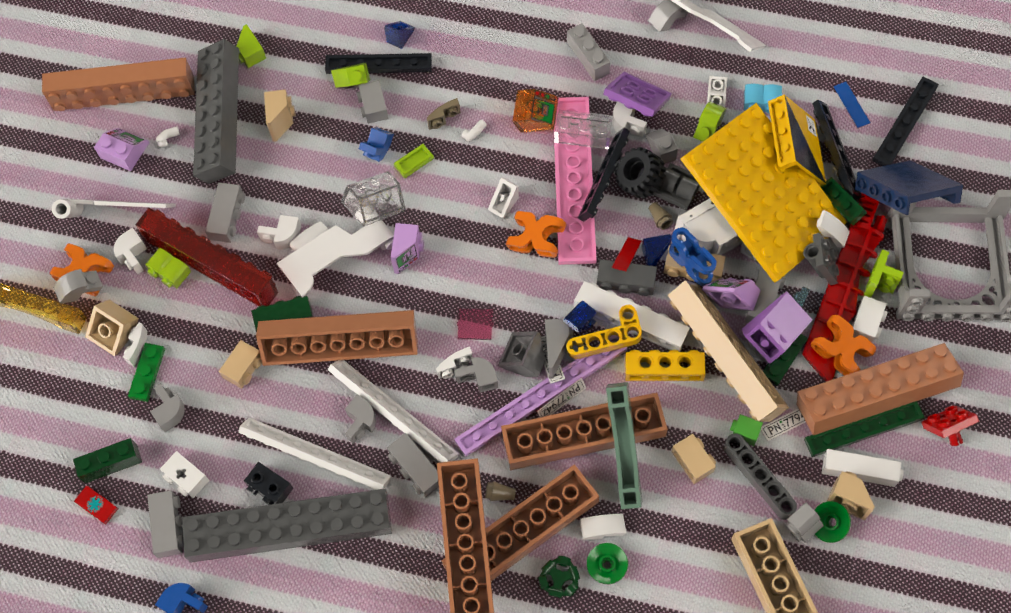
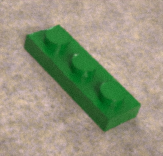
(146, 372)

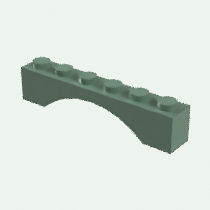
(625, 446)

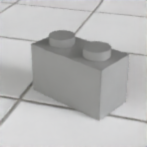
(373, 102)

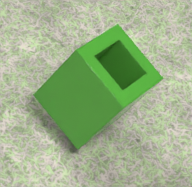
(747, 428)

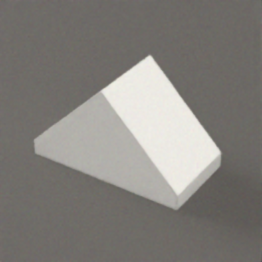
(504, 198)

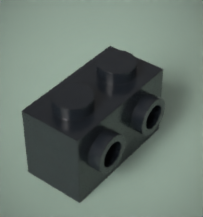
(267, 484)

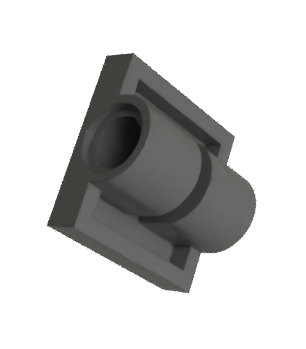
(678, 187)
(822, 258)

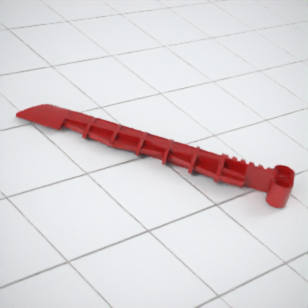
(842, 297)

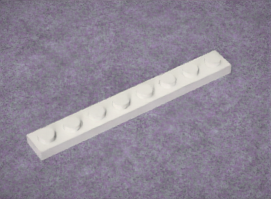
(393, 411)
(315, 454)

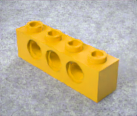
(656, 372)

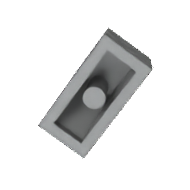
(662, 145)

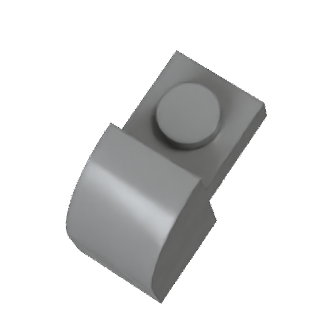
(666, 14)
(75, 283)
(481, 371)
(169, 412)
(363, 417)

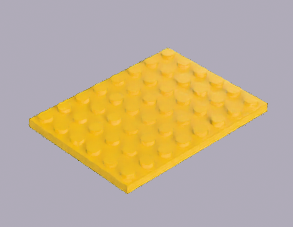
(765, 206)

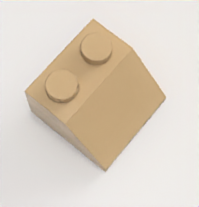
(278, 112)
(110, 326)
(852, 495)

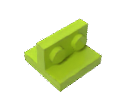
(882, 276)

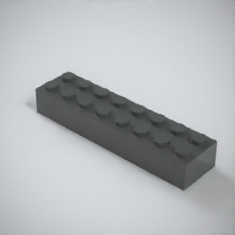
(216, 112)

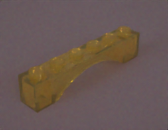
(59, 314)

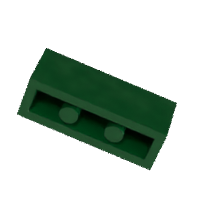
(281, 310)
(107, 460)

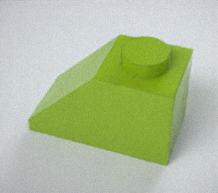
(249, 48)
(351, 75)

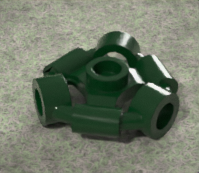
(559, 577)

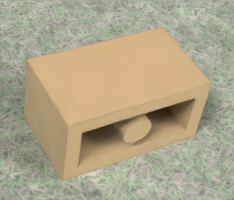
(241, 364)
(694, 458)

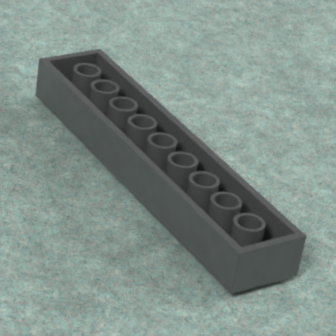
(286, 525)

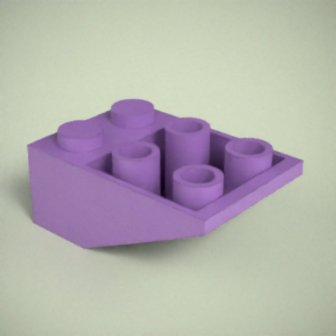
(777, 327)

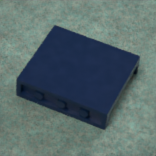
(906, 183)

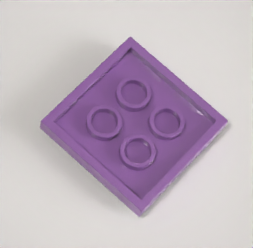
(637, 94)

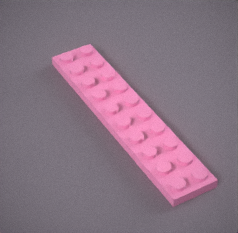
(573, 184)

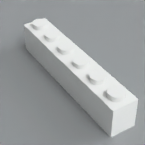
(654, 326)

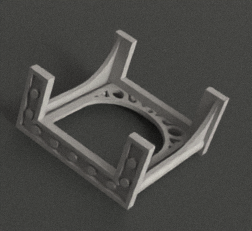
(913, 300)

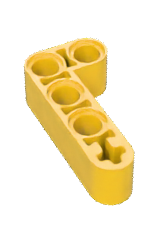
(603, 336)

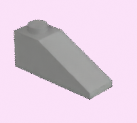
(557, 336)

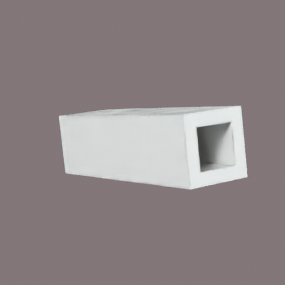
(865, 467)

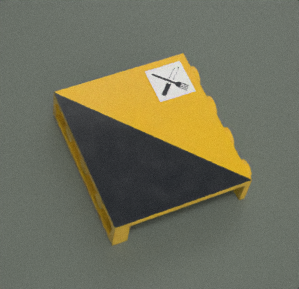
(796, 138)

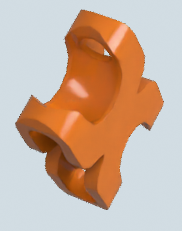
(536, 234)
(82, 261)
(843, 346)

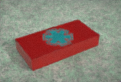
(96, 505)

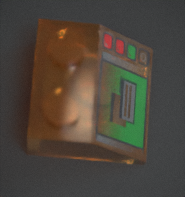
(535, 110)

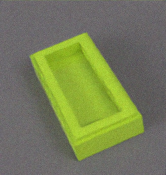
(413, 160)

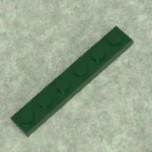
(864, 429)

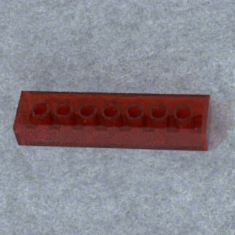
(207, 258)

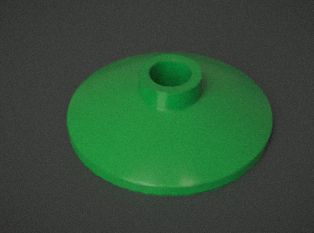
(827, 512)
(607, 553)

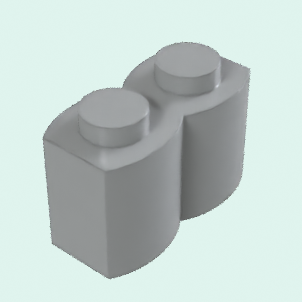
(804, 523)

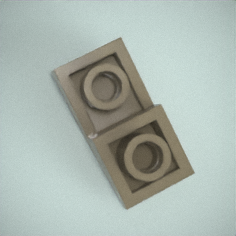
(437, 117)

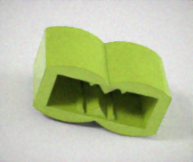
(168, 268)

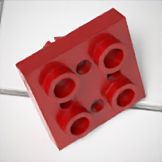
(950, 423)

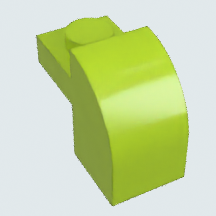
(709, 121)

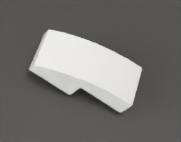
(717, 90)
(833, 227)
(308, 235)
(138, 338)
(447, 367)
(602, 525)

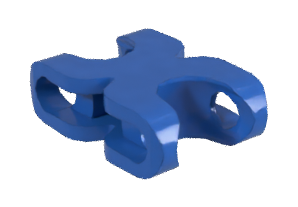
(692, 256)

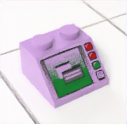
(121, 148)
(406, 246)
(733, 293)

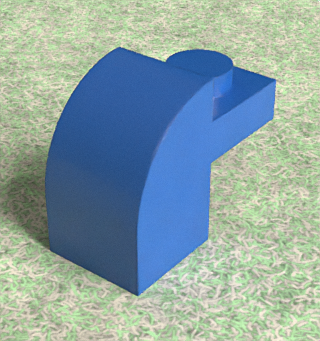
(377, 144)
(177, 596)

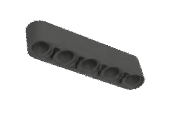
(761, 486)

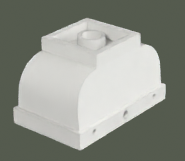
(709, 228)

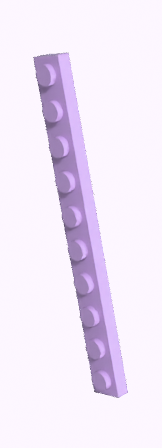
(533, 400)

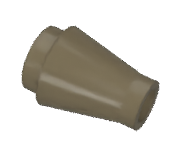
(661, 217)
(497, 492)

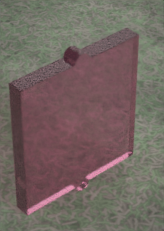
(475, 324)

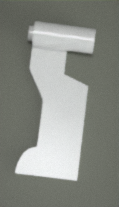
(744, 39)
(74, 207)
(328, 248)

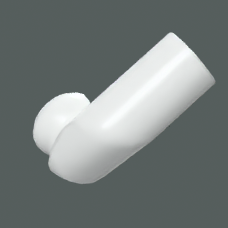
(474, 132)
(165, 134)

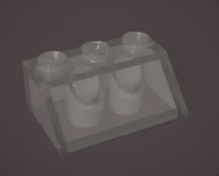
(583, 129)
(374, 198)

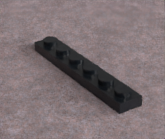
(382, 62)
(905, 122)
(836, 148)
(602, 179)

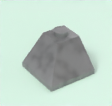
(523, 354)

